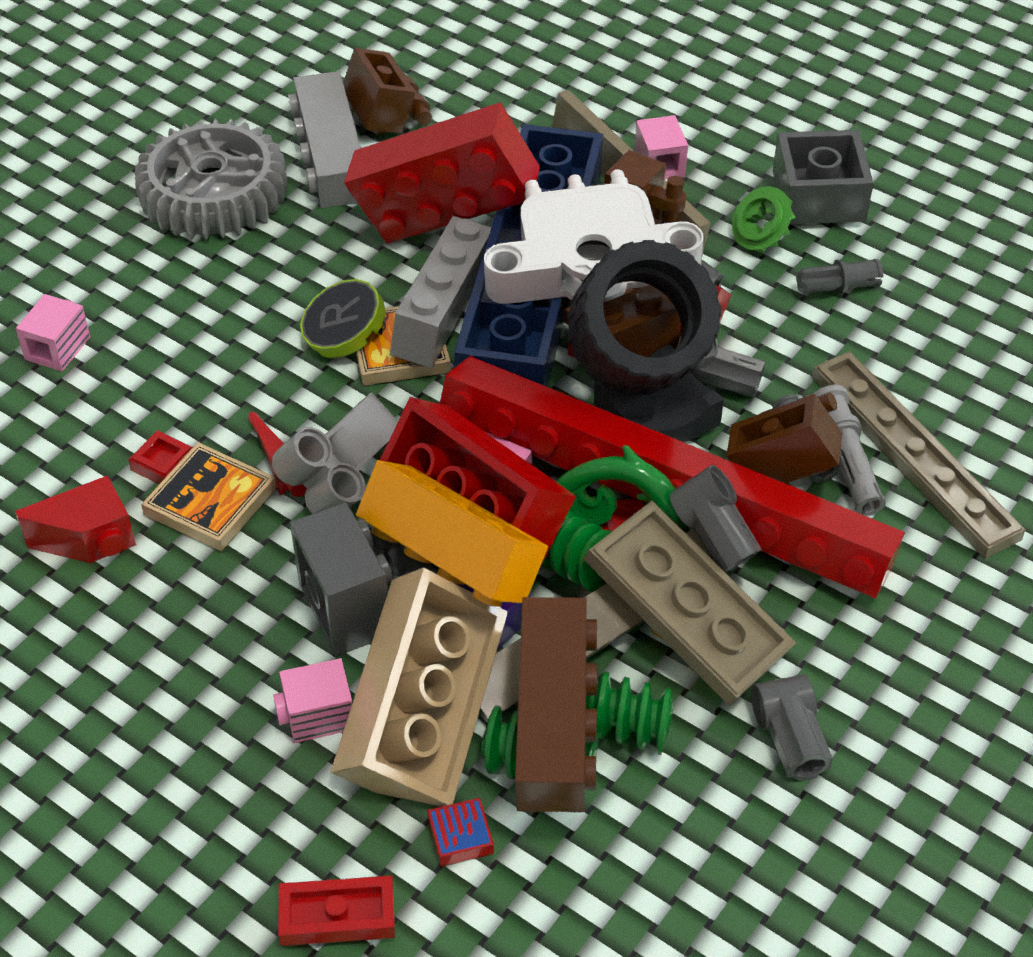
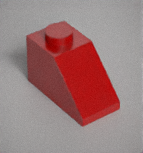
(78, 523)

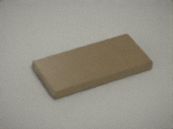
(689, 602)

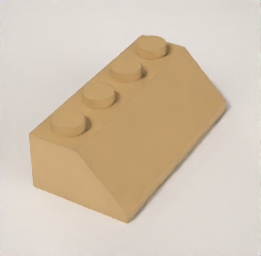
(420, 690)

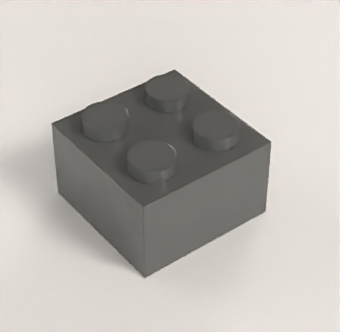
(824, 175)
(341, 576)

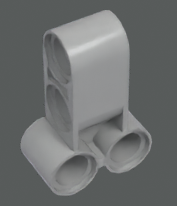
(332, 461)

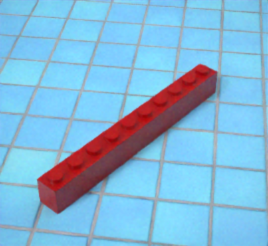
(572, 432)

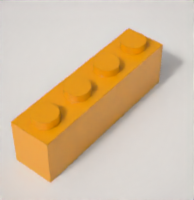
(451, 533)

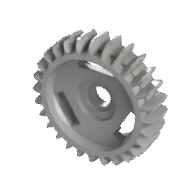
(243, 189)

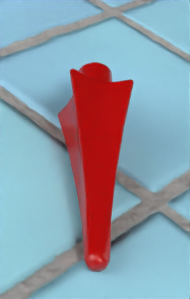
(270, 444)

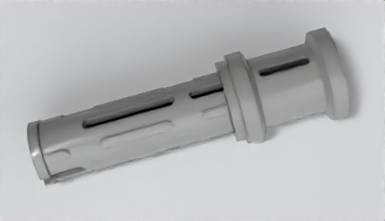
(853, 459)

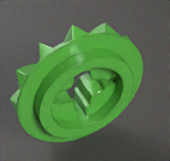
(753, 209)

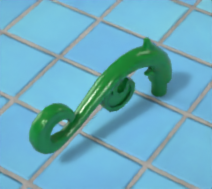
(629, 469)

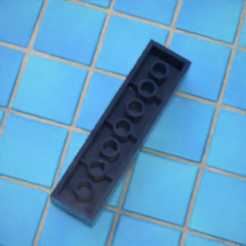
(527, 333)

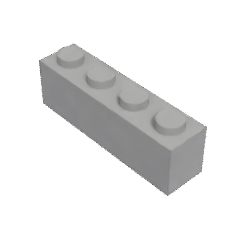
(328, 135)
(439, 293)

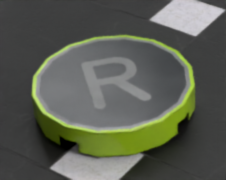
(342, 318)

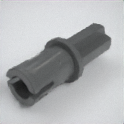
(840, 276)

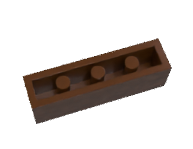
(553, 706)

